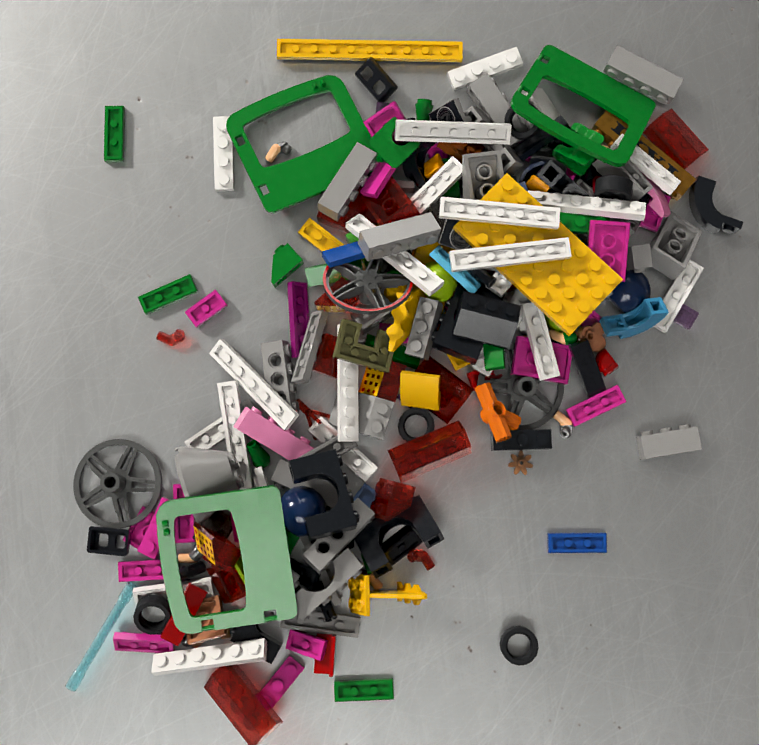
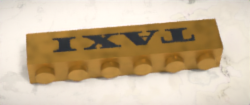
(612, 127)

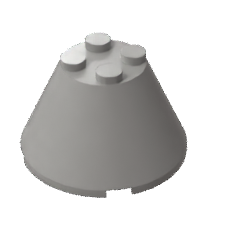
(206, 473)

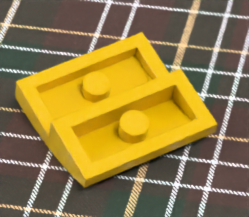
(420, 390)

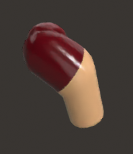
(375, 583)

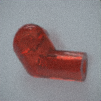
(172, 339)
(420, 556)

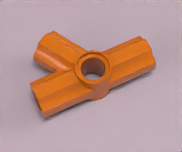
(495, 413)

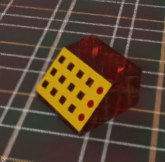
(326, 304)
(382, 384)
(216, 548)

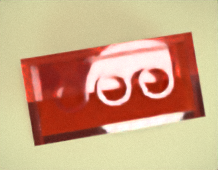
(430, 451)
(242, 704)

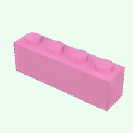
(271, 435)

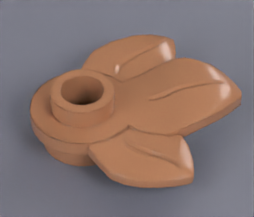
(594, 336)

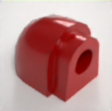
(605, 362)

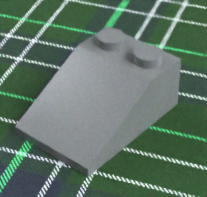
(480, 173)
(673, 245)
(373, 415)

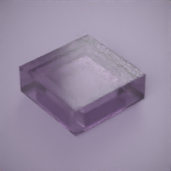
(686, 317)

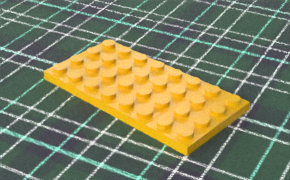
(560, 288)

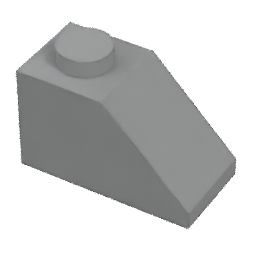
(639, 258)

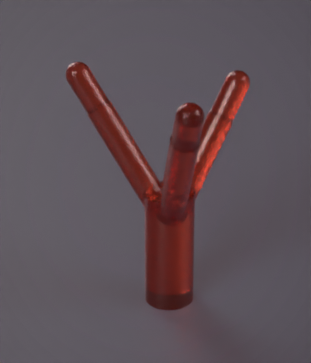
(311, 414)

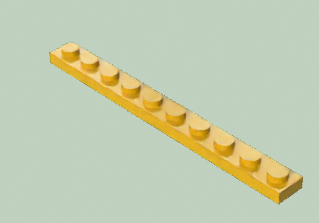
(363, 49)

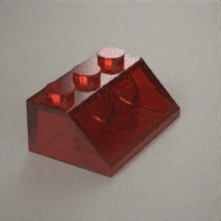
(675, 139)
(453, 389)

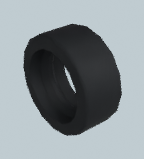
(520, 135)
(613, 187)
(414, 411)
(152, 601)
(533, 642)

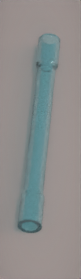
(78, 674)

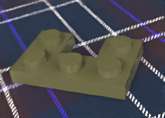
(350, 350)

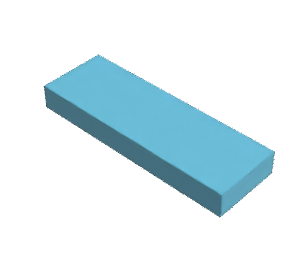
(462, 277)

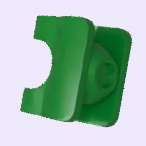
(387, 149)
(573, 158)

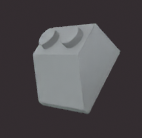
(371, 321)

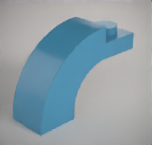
(636, 321)

